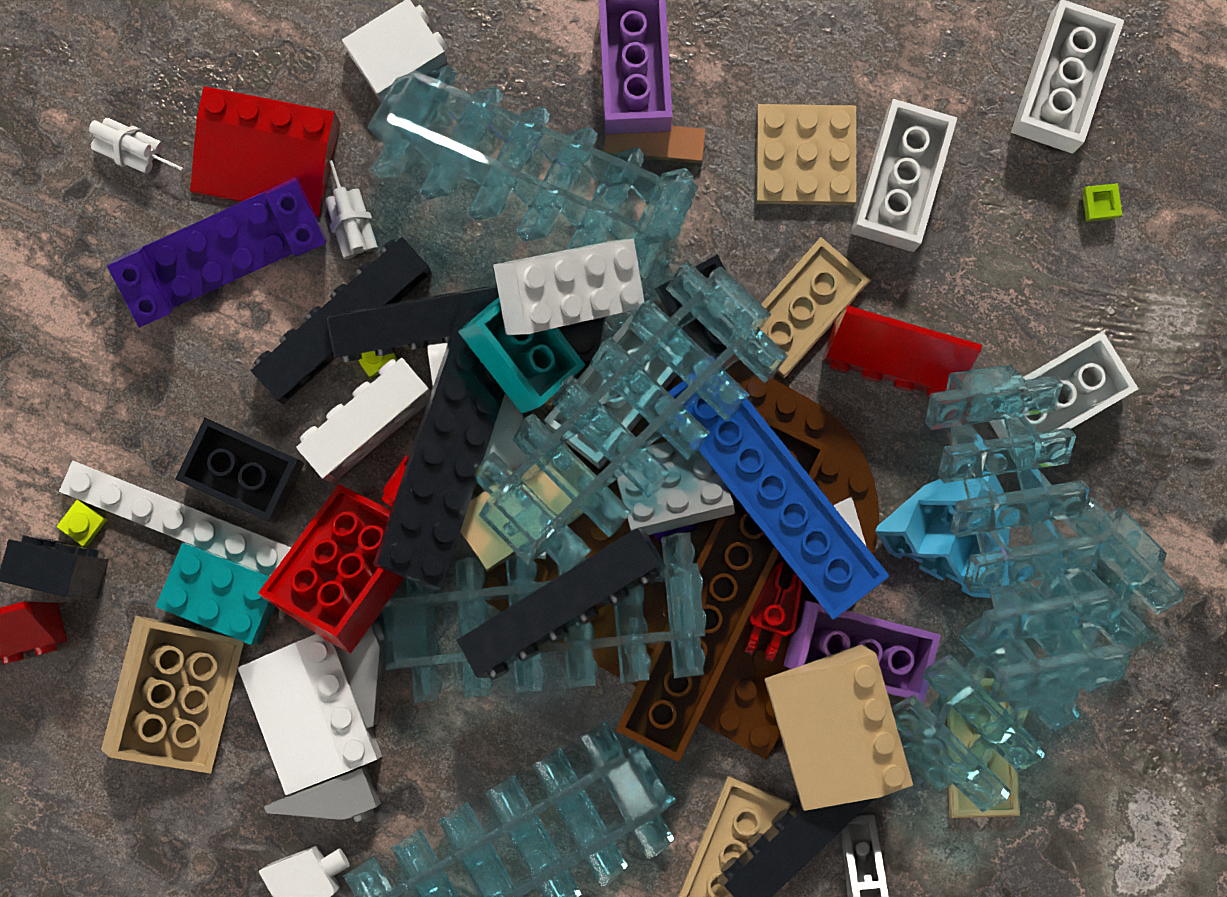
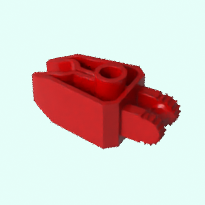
(774, 611)

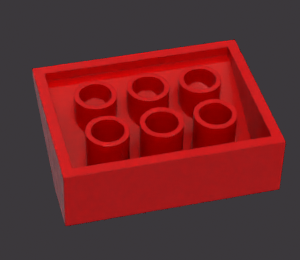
(259, 143)
(896, 351)
(330, 572)
(29, 628)

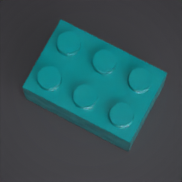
(522, 364)
(217, 594)

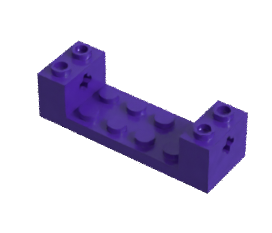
(216, 251)

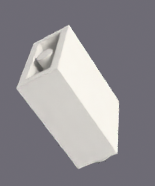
(395, 46)

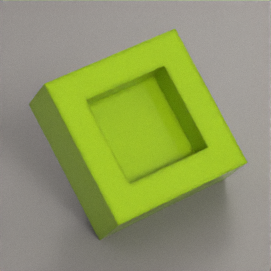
(1102, 202)

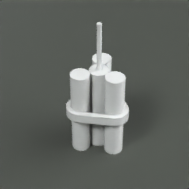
(126, 145)
(350, 220)

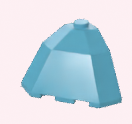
(924, 532)

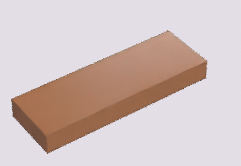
(677, 145)

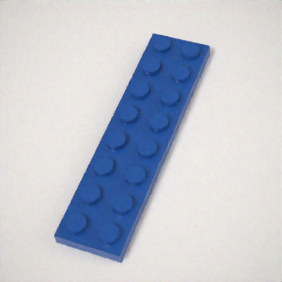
(787, 506)

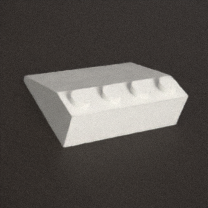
(308, 713)

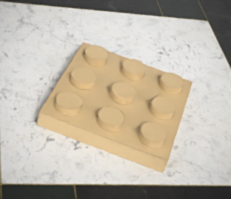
(806, 154)

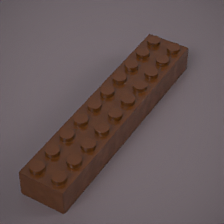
(733, 572)

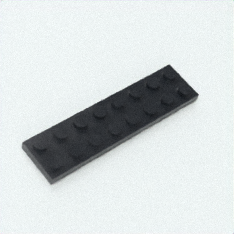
(442, 466)

